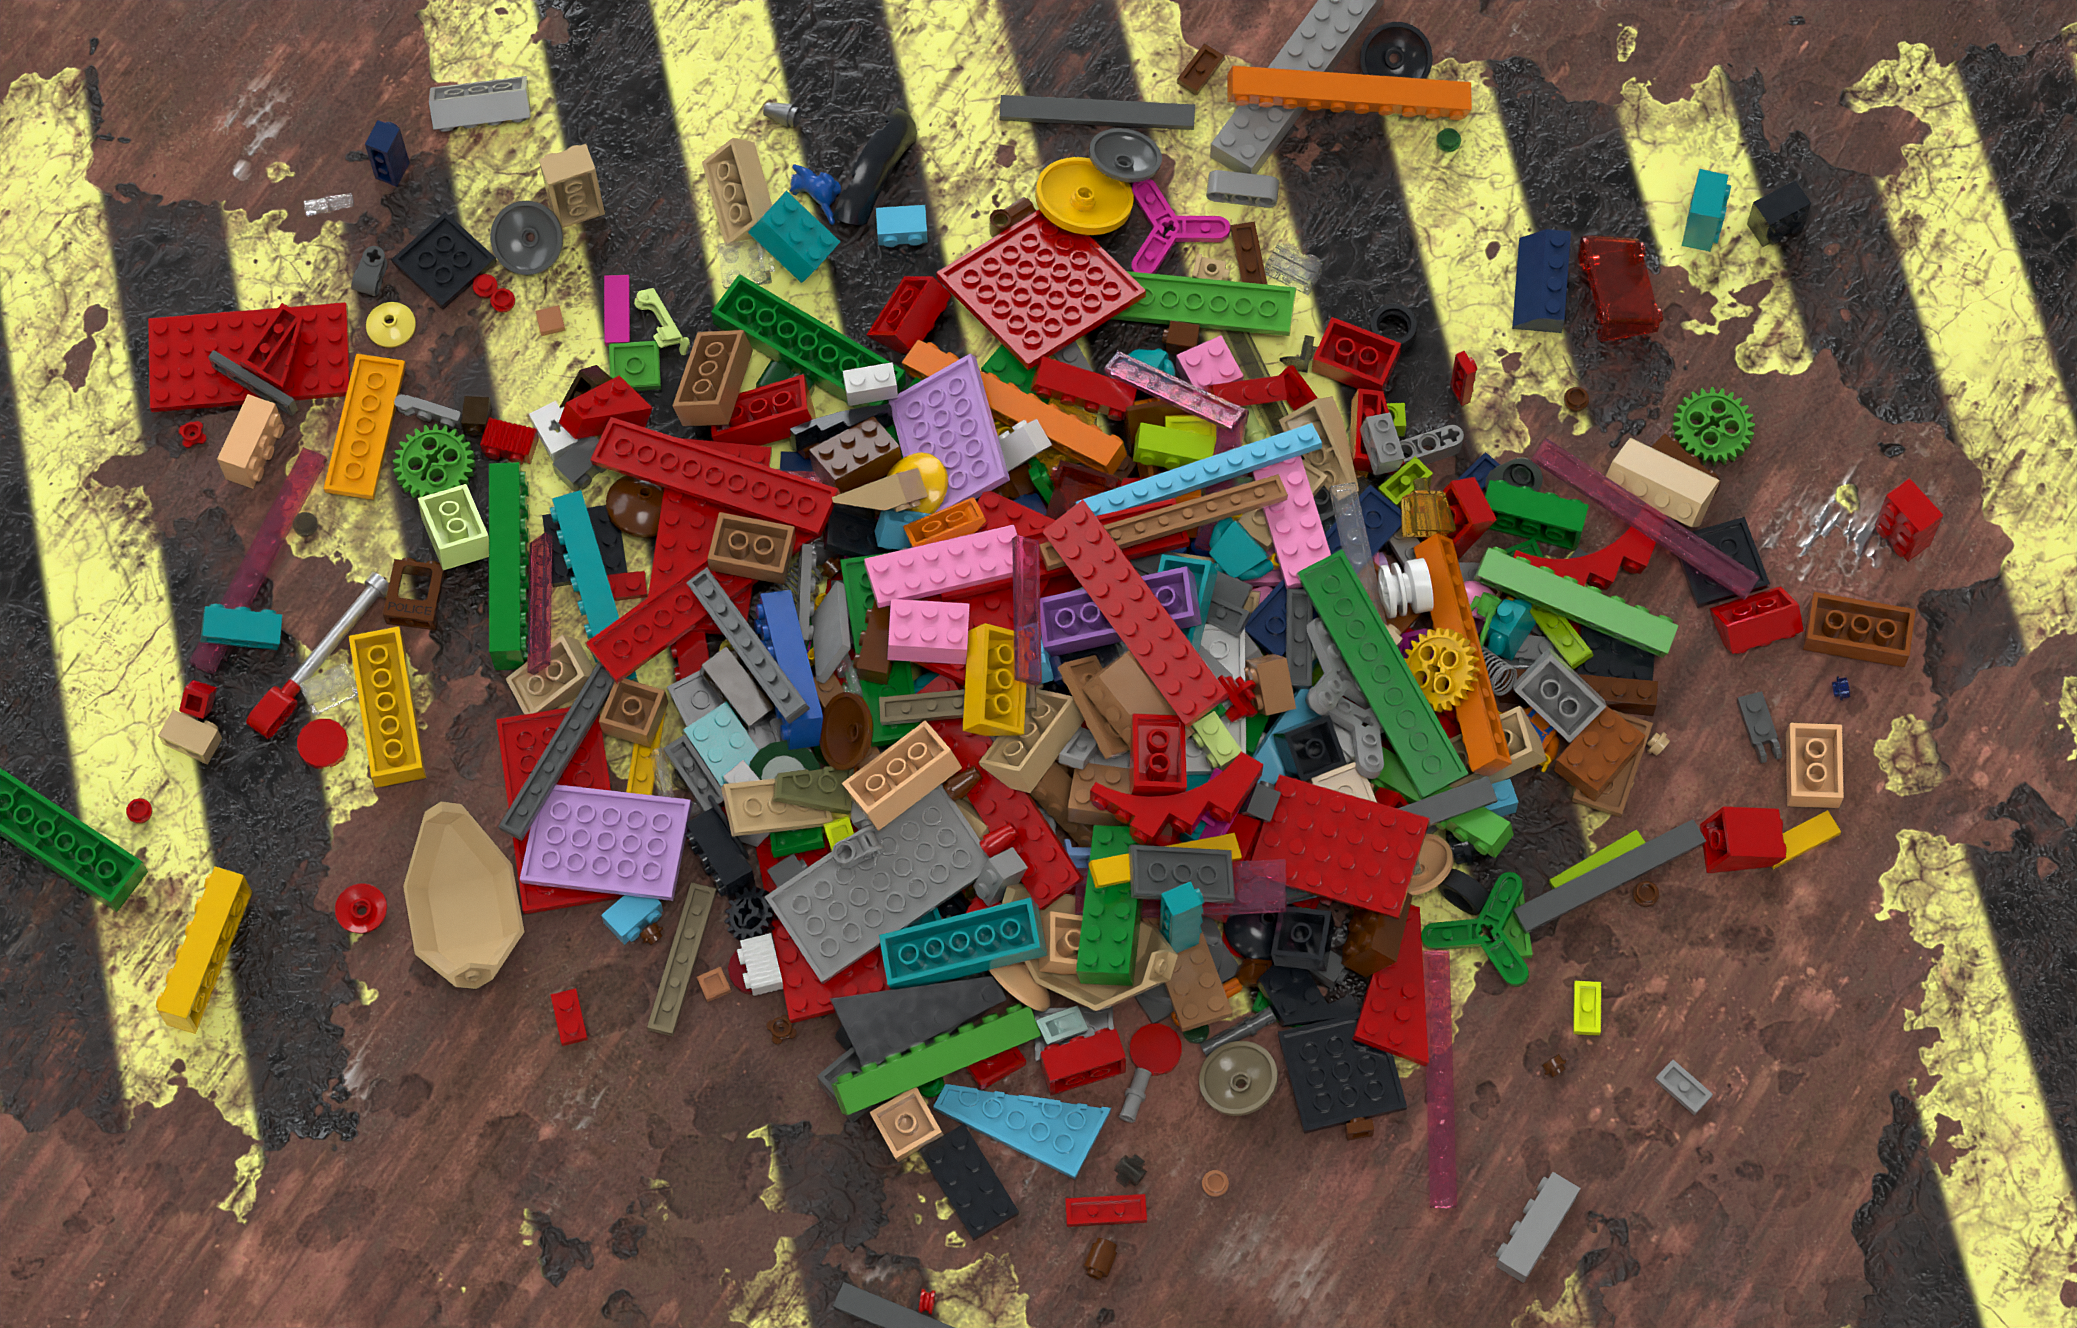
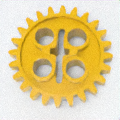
(1458, 675)

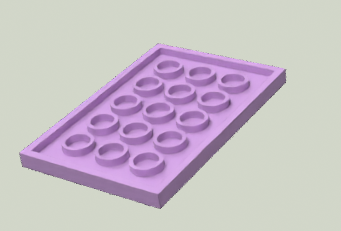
(954, 423)
(607, 842)

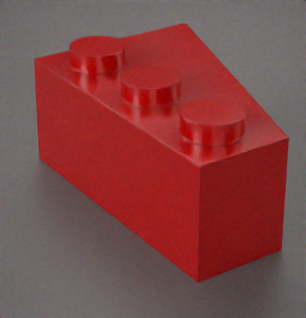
(275, 348)
(1364, 404)
(591, 411)

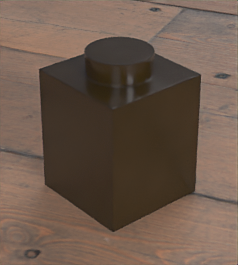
(475, 414)

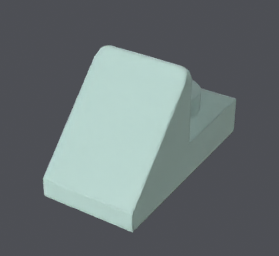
(1062, 1025)

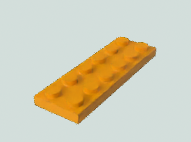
(364, 426)

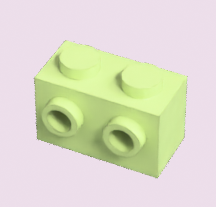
(1215, 741)

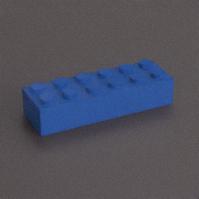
(783, 638)

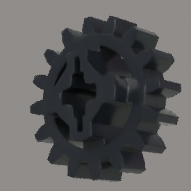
(750, 914)

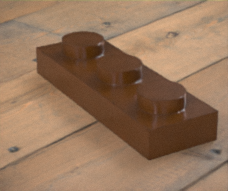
(1248, 253)

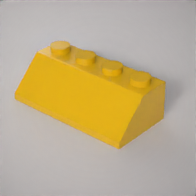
(992, 695)

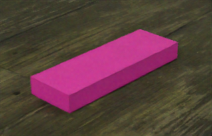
(617, 309)

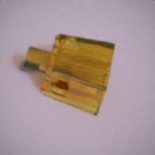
(1425, 512)

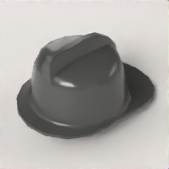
(1517, 473)

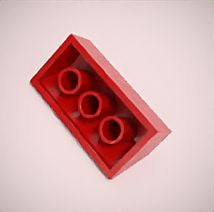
(767, 413)

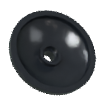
(1401, 39)
(1252, 934)

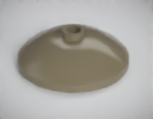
(1231, 1066)

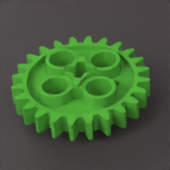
(1700, 409)
(414, 454)

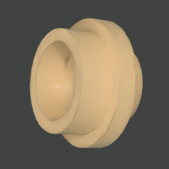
(1657, 743)

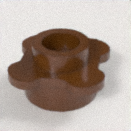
(778, 1036)

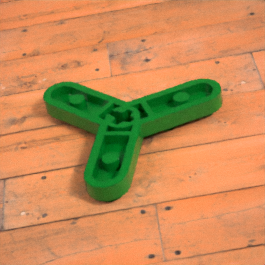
(1494, 914)

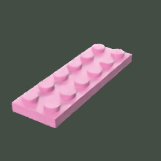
(1294, 522)
(942, 566)

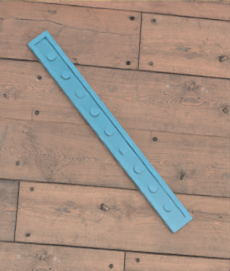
(1208, 471)

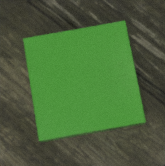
(636, 363)

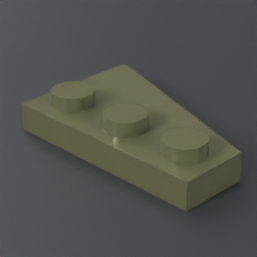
(814, 789)

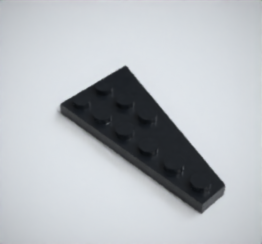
(903, 1017)

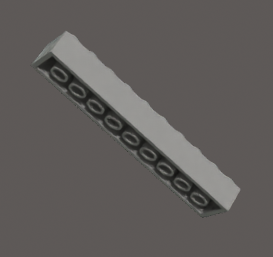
(1314, 46)

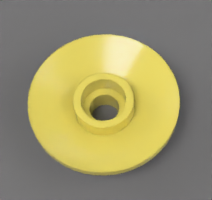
(390, 334)

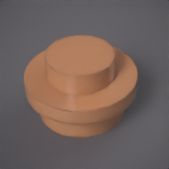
(1215, 1183)

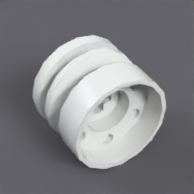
(1401, 588)

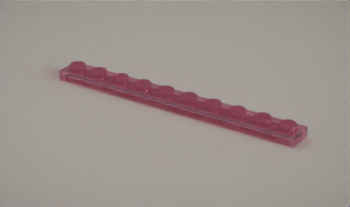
(1645, 518)
(265, 547)
(1440, 1081)

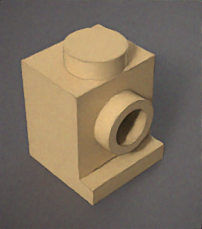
(1210, 269)

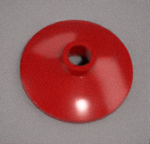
(359, 897)

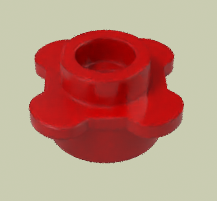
(192, 427)

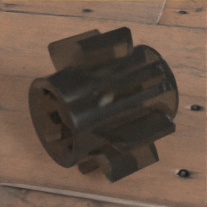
(1130, 1170)

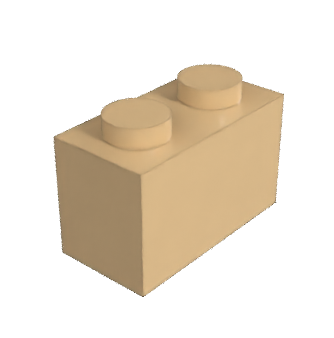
(190, 736)

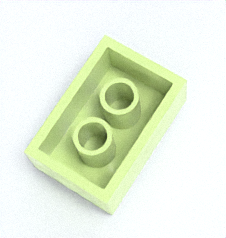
(454, 527)

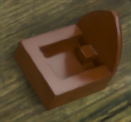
(1250, 970)

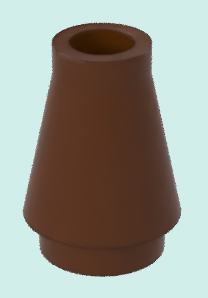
(960, 784)

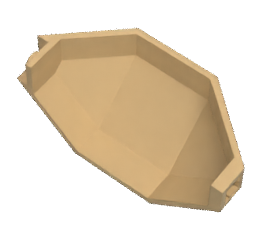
(461, 898)
(1153, 962)

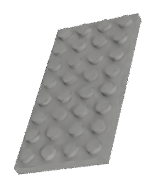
(842, 911)

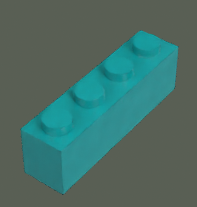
(1181, 916)

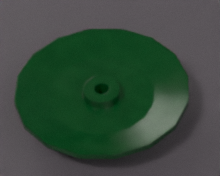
(778, 758)

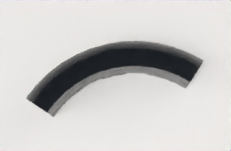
(874, 167)

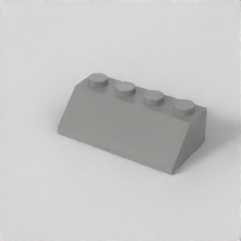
(479, 103)

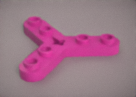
(1185, 227)

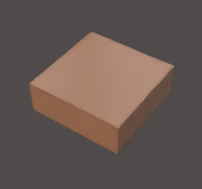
(550, 320)
(713, 984)

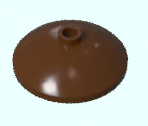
(632, 511)
(846, 731)

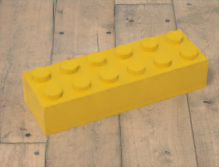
(387, 707)
(204, 949)

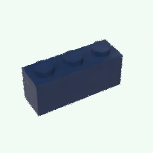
(387, 153)

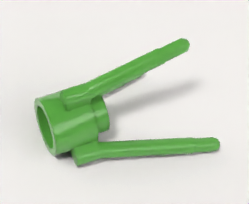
(1487, 607)

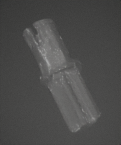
(328, 204)

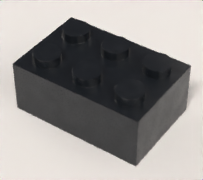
(719, 854)

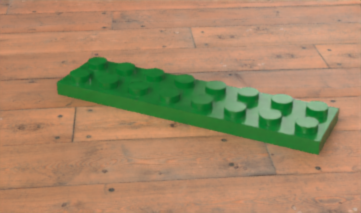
(859, 599)

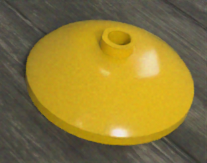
(933, 477)

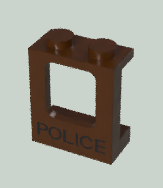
(410, 611)

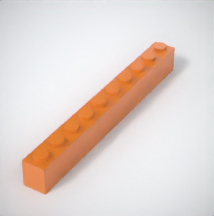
(1349, 92)
(1011, 406)
(1451, 610)

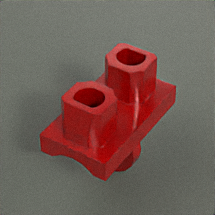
(1240, 696)

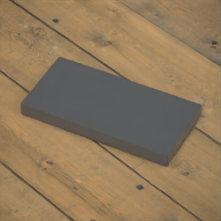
(1164, 868)

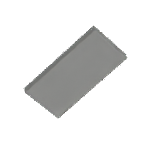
(830, 632)

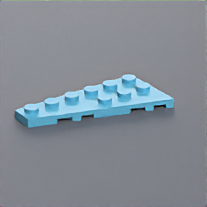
(1035, 1126)

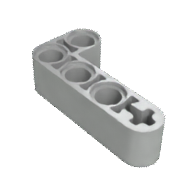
(1445, 441)

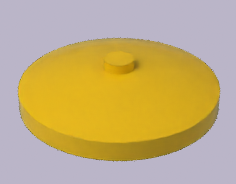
(1082, 198)

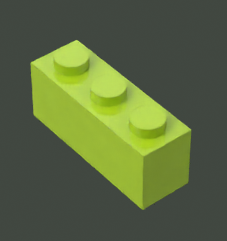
(1170, 446)

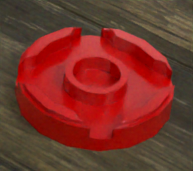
(323, 743)
(1156, 1049)

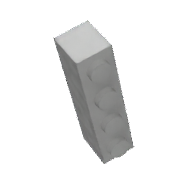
(1537, 1227)

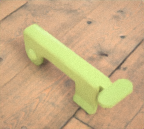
(668, 333)

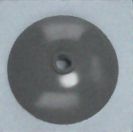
(1125, 155)
(511, 240)

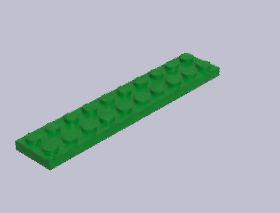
(1382, 674)

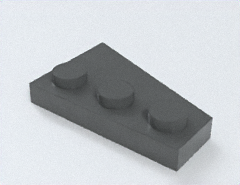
(1094, 1020)

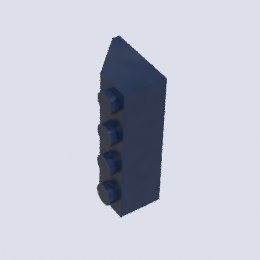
(1541, 281)

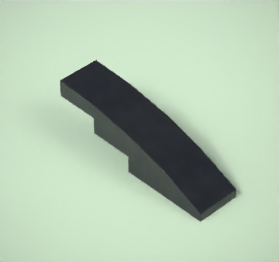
(828, 426)

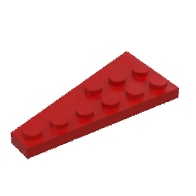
(1395, 1001)

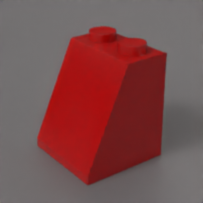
(1743, 839)

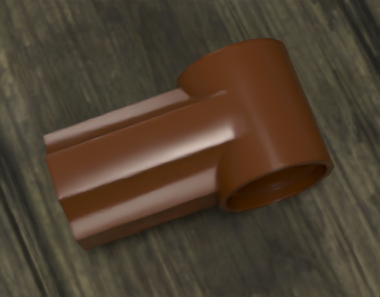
(1010, 215)

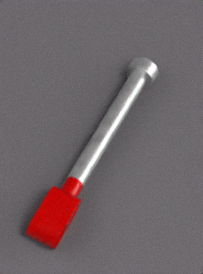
(280, 703)

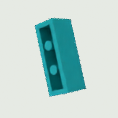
(241, 627)

